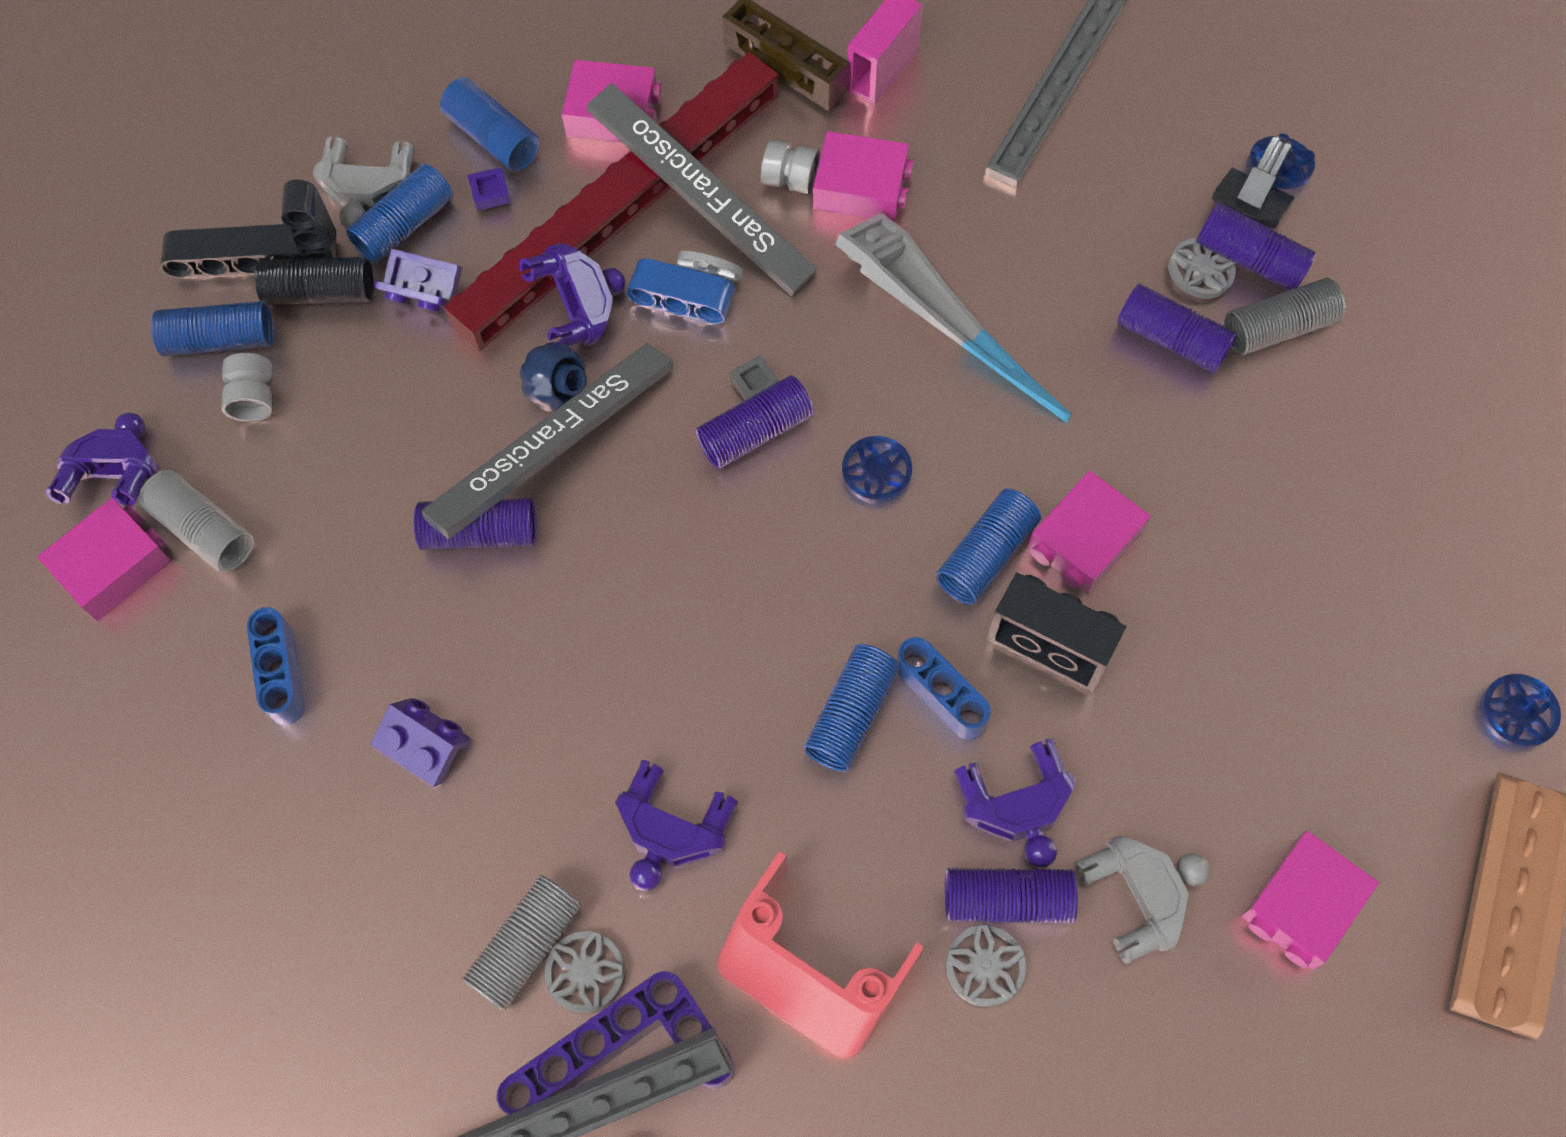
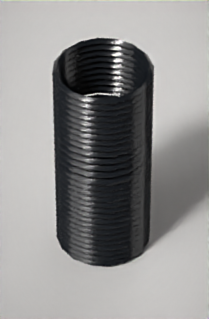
(320, 280)

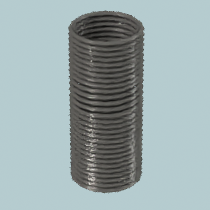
(1286, 315)

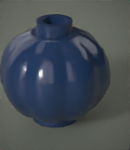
(552, 375)

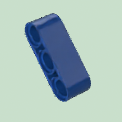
(680, 291)
(938, 670)
(284, 680)

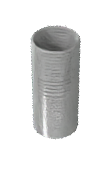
(196, 520)
(510, 955)

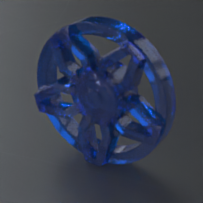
(1291, 167)
(876, 469)
(1520, 711)

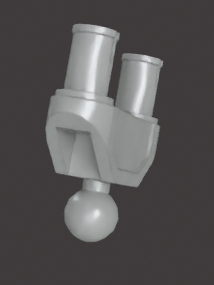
(358, 186)
(1155, 886)

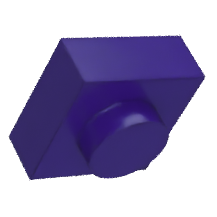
(489, 188)

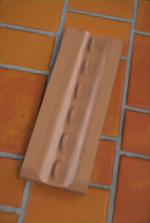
(1515, 910)

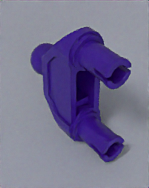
(583, 289)
(106, 455)
(1023, 811)
(665, 836)

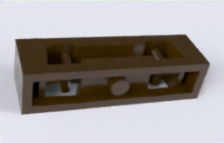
(787, 53)

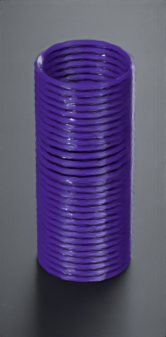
(1251, 247)
(1166, 321)
(754, 424)
(512, 522)
(1004, 897)

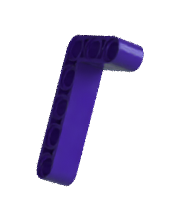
(616, 1041)

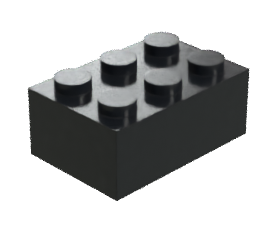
(1055, 631)

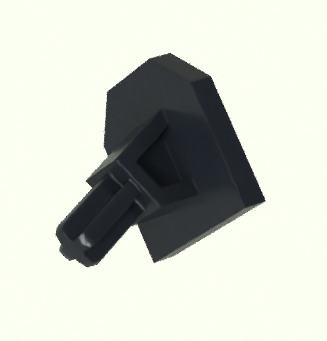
(1255, 193)

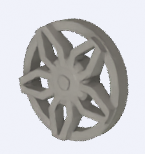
(710, 265)
(1201, 270)
(985, 965)
(584, 972)

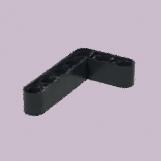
(236, 250)

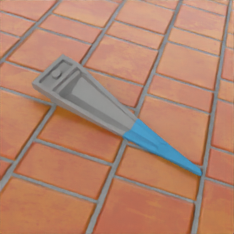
(901, 269)

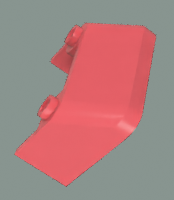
(794, 990)

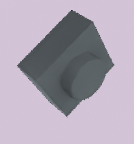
(752, 377)

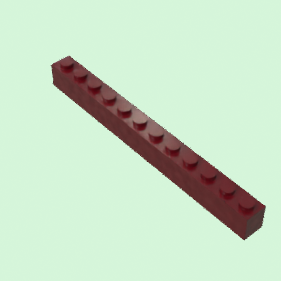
(611, 201)

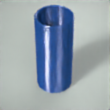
(489, 124)
(406, 206)
(216, 326)
(986, 550)
(857, 702)

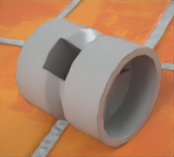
(790, 166)
(246, 387)

